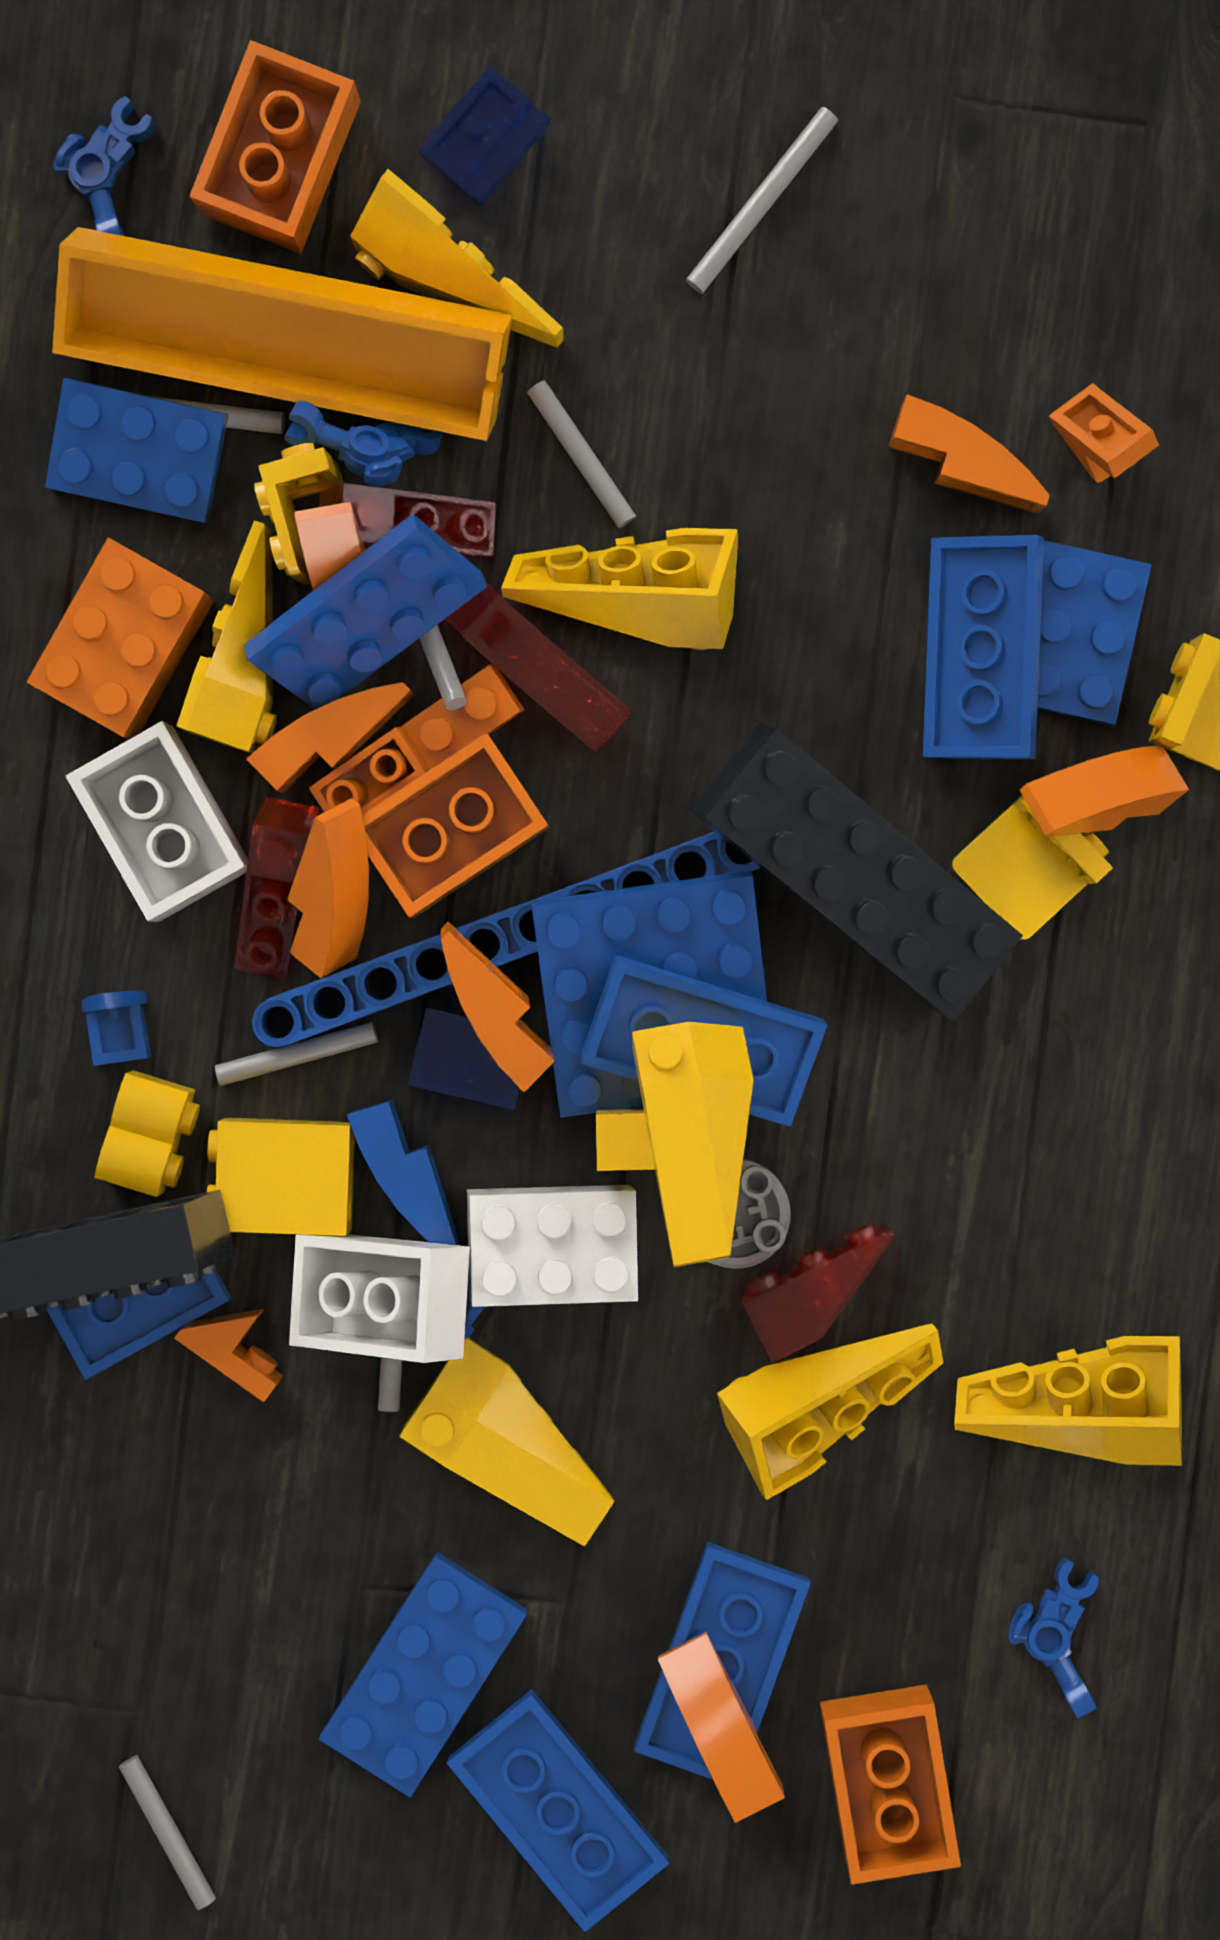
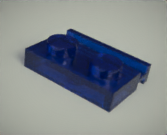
(484, 136)
(457, 1063)

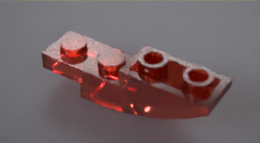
(540, 667)

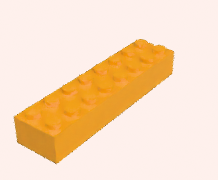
(279, 333)

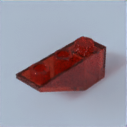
(461, 522)
(267, 916)
(805, 1302)

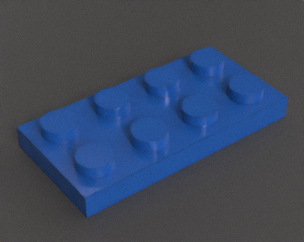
(365, 614)
(983, 647)
(643, 997)
(750, 1620)
(423, 1674)
(558, 1810)

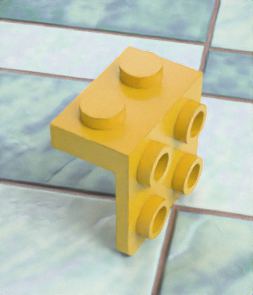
(297, 475)
(1190, 713)
(1025, 872)

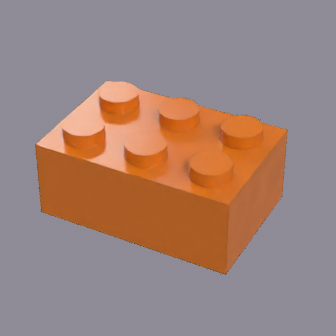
(275, 147)
(121, 640)
(450, 826)
(890, 1784)

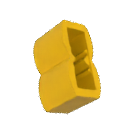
(146, 1134)

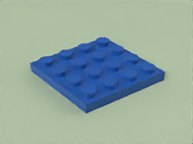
(684, 926)

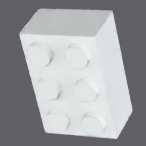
(159, 822)
(552, 1245)
(379, 1297)

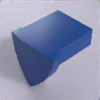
(117, 1026)

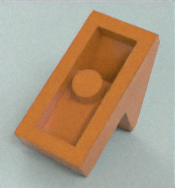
(1102, 433)
(219, 1342)

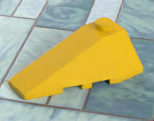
(414, 248)
(656, 591)
(228, 694)
(697, 1115)
(1093, 1404)
(803, 1405)
(498, 1437)

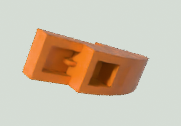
(420, 744)

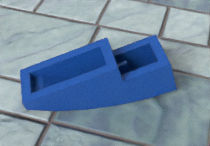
(404, 1175)

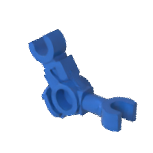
(96, 166)
(366, 450)
(1050, 1631)

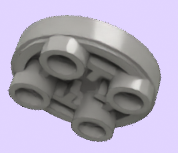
(760, 1218)

